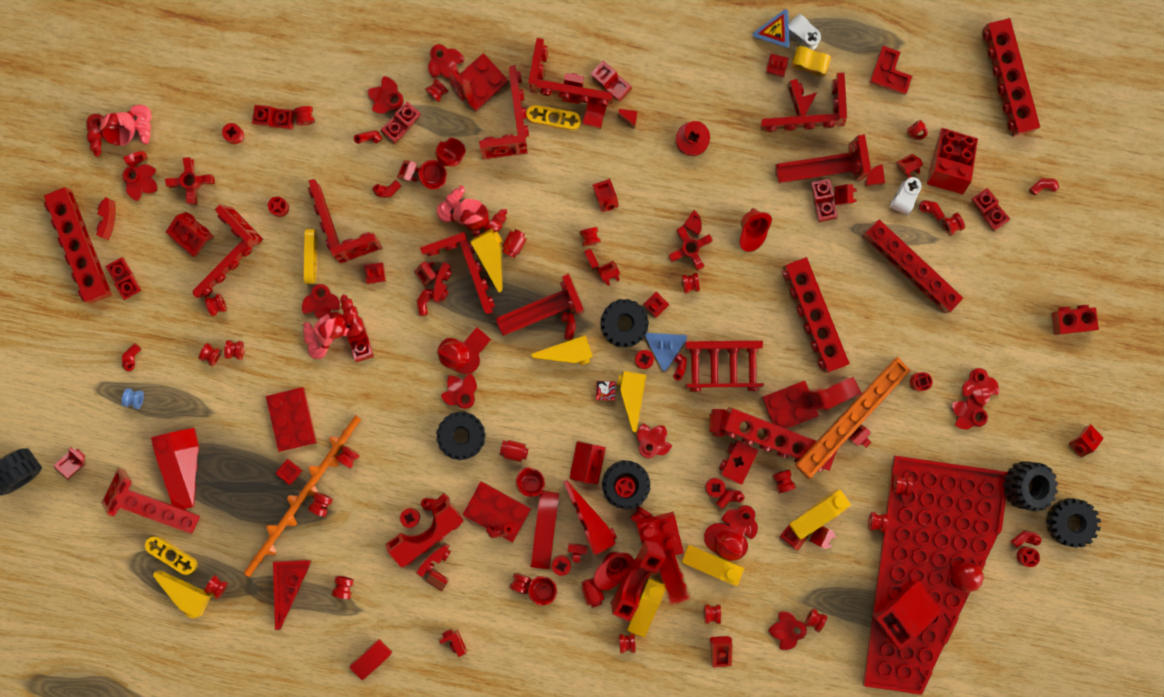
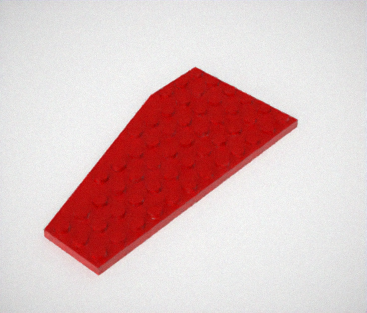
(943, 522)

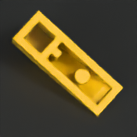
(490, 253)
(568, 352)
(632, 391)
(820, 513)
(713, 565)
(184, 595)
(648, 605)

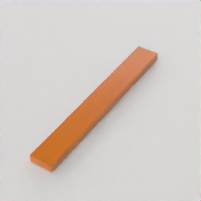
(852, 418)

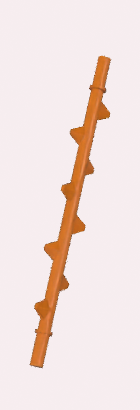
(296, 501)

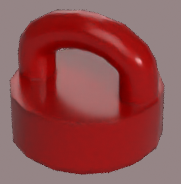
(916, 128)

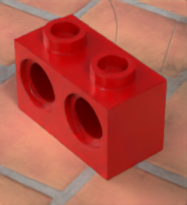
(1075, 323)

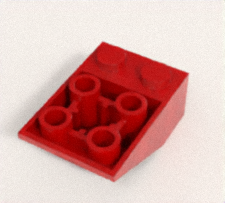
(953, 161)
(907, 615)

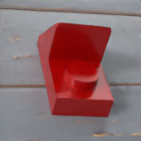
(800, 102)
(721, 651)

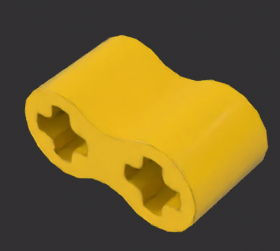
(811, 61)

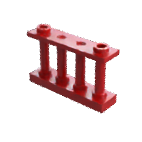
(714, 348)

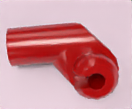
(386, 191)
(681, 367)
(730, 496)
(429, 503)
(1026, 537)

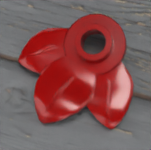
(446, 62)
(383, 95)
(142, 182)
(320, 305)
(458, 389)
(981, 389)
(966, 412)
(653, 438)
(742, 525)
(785, 630)

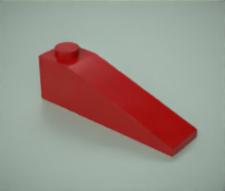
(177, 462)
(595, 528)

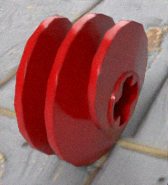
(687, 146)

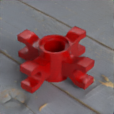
(191, 197)
(697, 262)

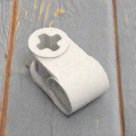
(802, 30)
(904, 198)

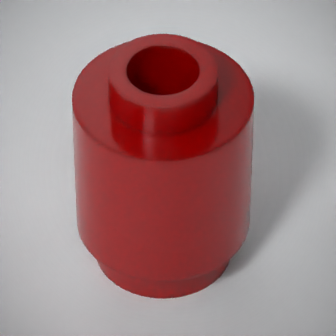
(514, 243)
(715, 421)
(514, 450)
(592, 594)

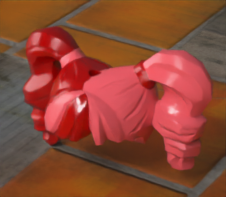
(118, 128)
(469, 213)
(332, 327)

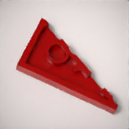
(287, 582)

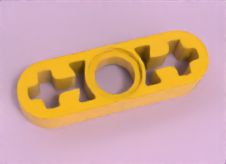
(566, 126)
(310, 256)
(162, 543)

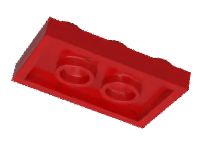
(291, 419)
(494, 507)

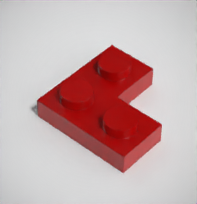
(886, 75)

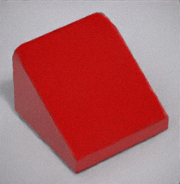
(628, 116)
(790, 537)
(437, 580)

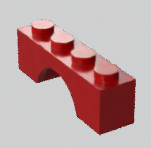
(406, 548)
(644, 565)

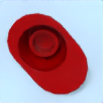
(754, 229)
(458, 356)
(725, 541)
(612, 570)

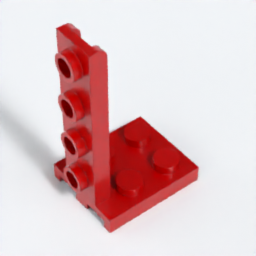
(478, 82)
(537, 82)
(810, 121)
(509, 144)
(855, 161)
(240, 228)
(350, 248)
(474, 266)
(542, 308)
(795, 404)
(121, 496)
(665, 533)

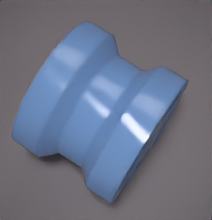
(132, 398)

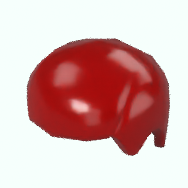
(450, 152)
(432, 174)
(530, 482)
(967, 576)
(542, 590)

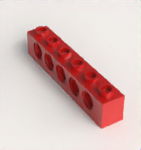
(1004, 30)
(53, 203)
(912, 266)
(803, 268)
(731, 426)

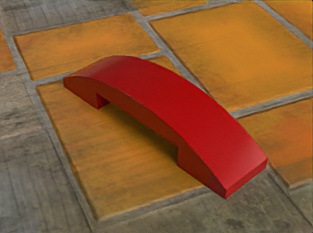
(545, 530)

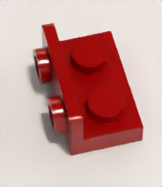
(189, 233)

